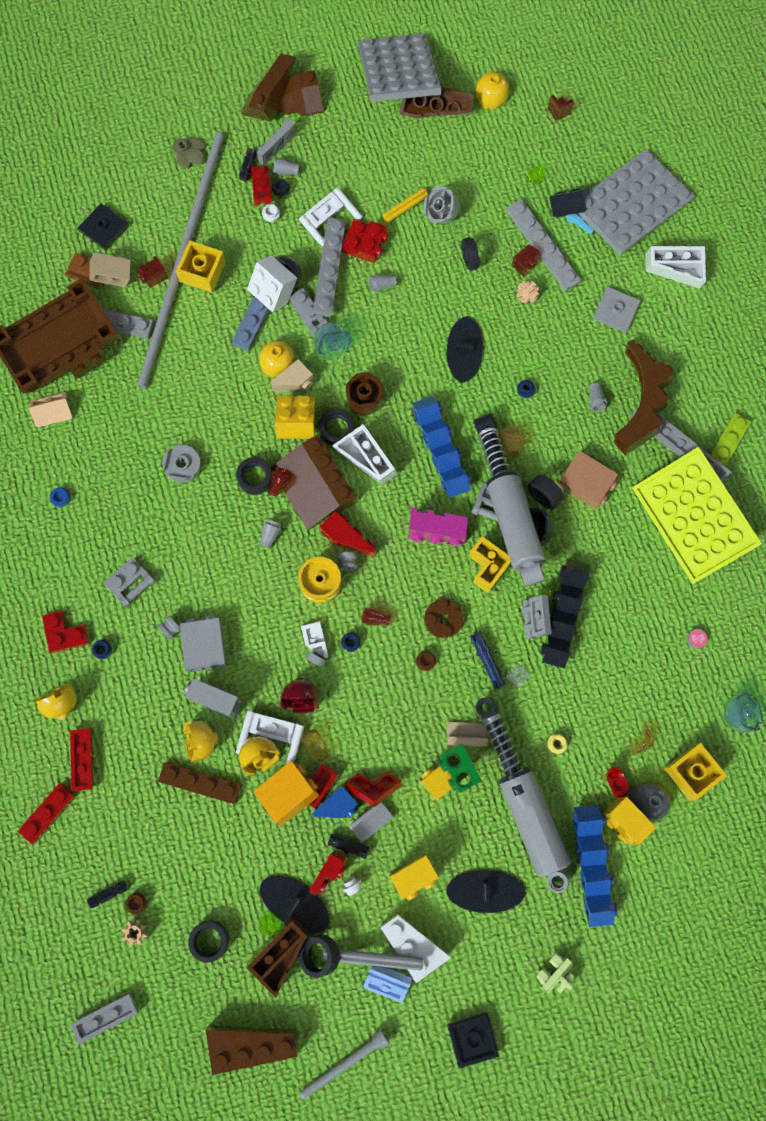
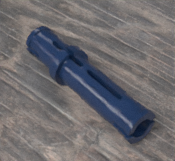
(487, 660)

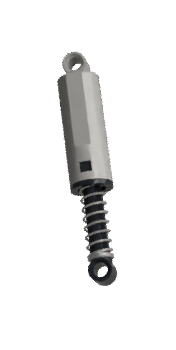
(511, 506)
(527, 804)

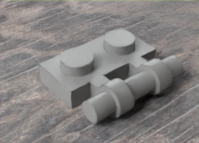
(536, 617)

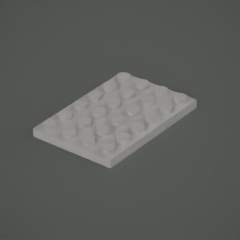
(398, 67)
(634, 202)

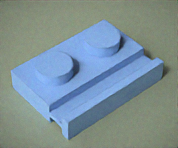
(387, 983)

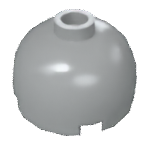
(441, 205)

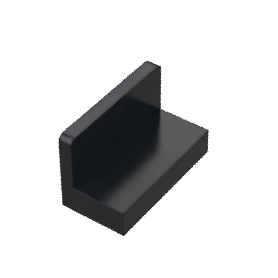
(569, 201)

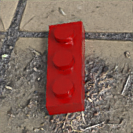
(81, 759)
(46, 814)

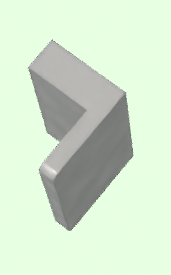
(371, 822)

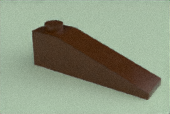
(267, 93)
(301, 95)
(449, 102)

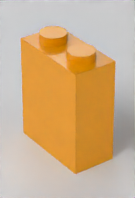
(286, 793)

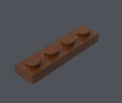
(199, 783)

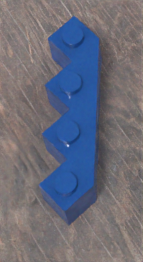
(437, 440)
(594, 872)

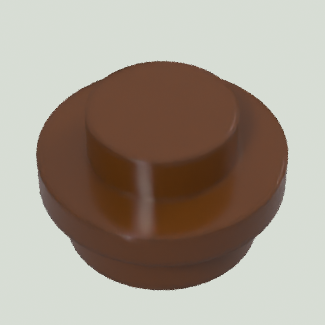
(425, 661)
(135, 903)

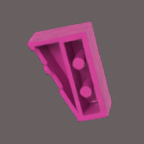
(437, 528)

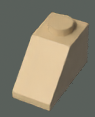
(293, 379)

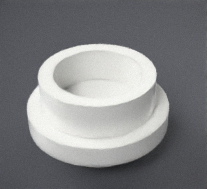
(270, 213)
(352, 885)

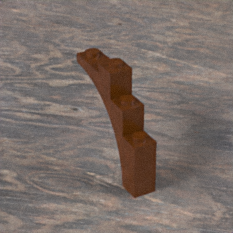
(646, 421)

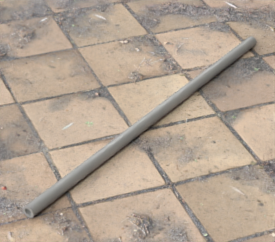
(173, 283)

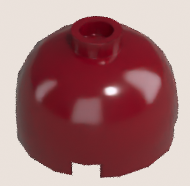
(300, 696)

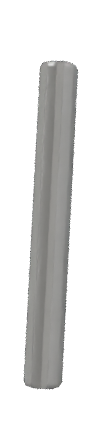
(379, 959)

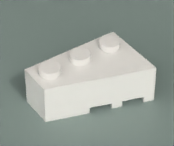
(366, 454)

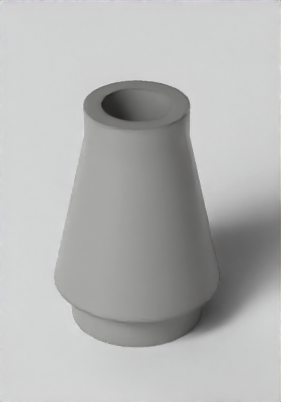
(285, 167)
(381, 282)
(597, 400)
(269, 533)

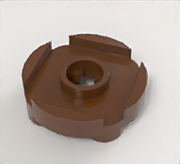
(444, 630)

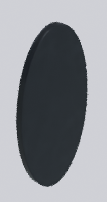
(464, 349)
(485, 891)
(291, 898)

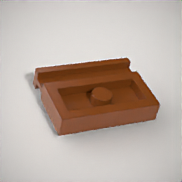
(80, 268)

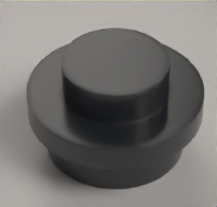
(280, 188)

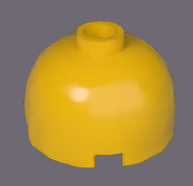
(492, 90)
(276, 357)
(57, 702)
(199, 740)
(258, 754)

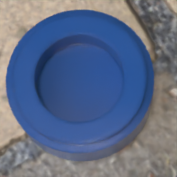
(60, 497)

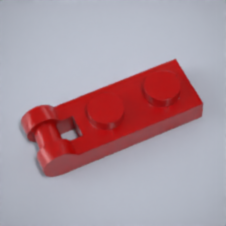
(261, 185)

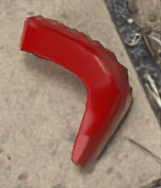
(617, 782)

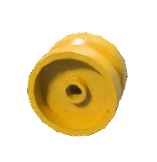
(319, 591)

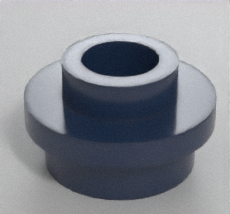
(523, 393)
(348, 636)
(96, 647)

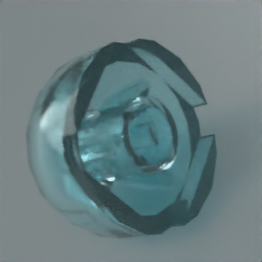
(331, 340)
(743, 713)

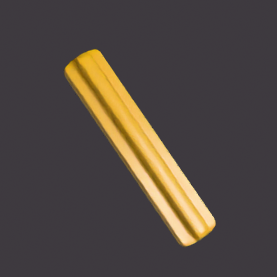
(405, 205)

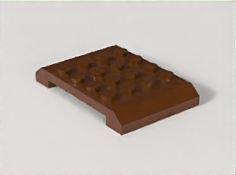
(53, 336)

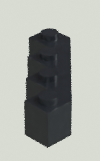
(565, 612)

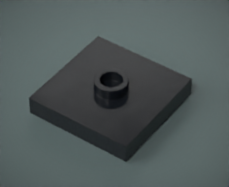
(103, 227)
(472, 1040)

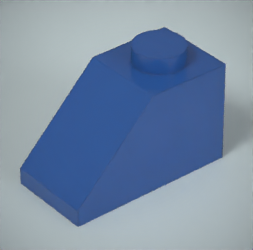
(337, 805)

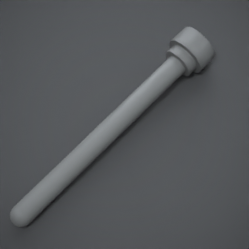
(378, 1041)

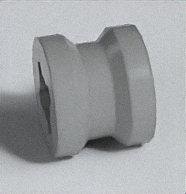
(347, 561)
(169, 627)

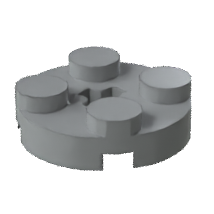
(177, 454)

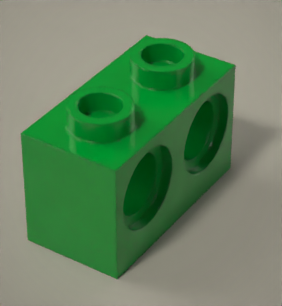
(465, 766)

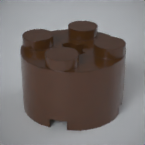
(364, 404)

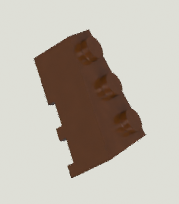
(276, 956)

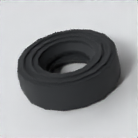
(470, 253)

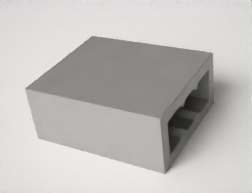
(203, 644)
(212, 698)

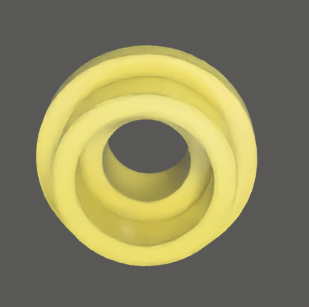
(563, 743)

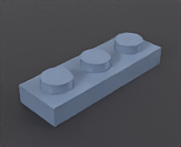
(250, 325)

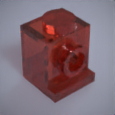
(525, 260)
(152, 273)

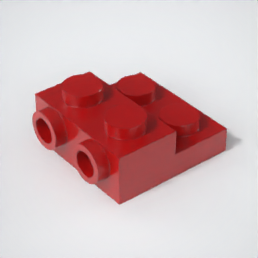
(365, 240)
(332, 868)

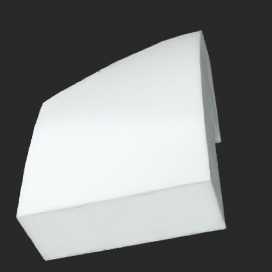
(314, 638)

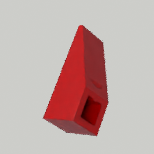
(343, 535)

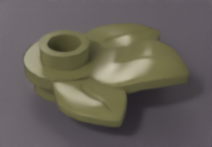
(191, 152)

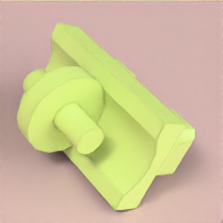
(562, 966)

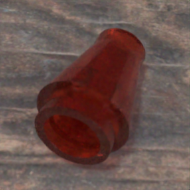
(278, 481)
(375, 617)

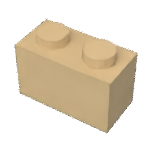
(109, 269)

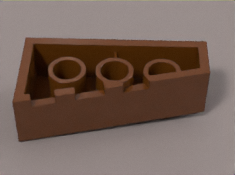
(241, 1048)

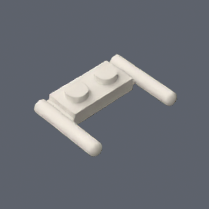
(327, 208)
(274, 729)

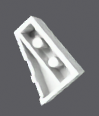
(678, 263)
(411, 942)

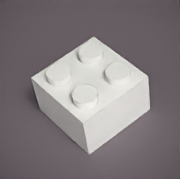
(271, 283)

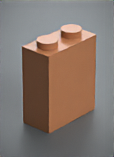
(588, 480)

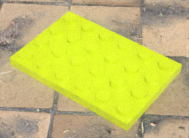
(696, 515)

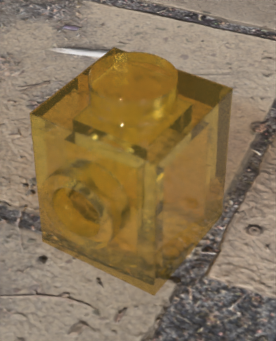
(512, 441)

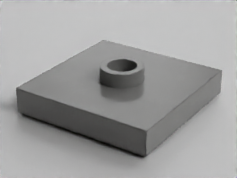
(616, 309)

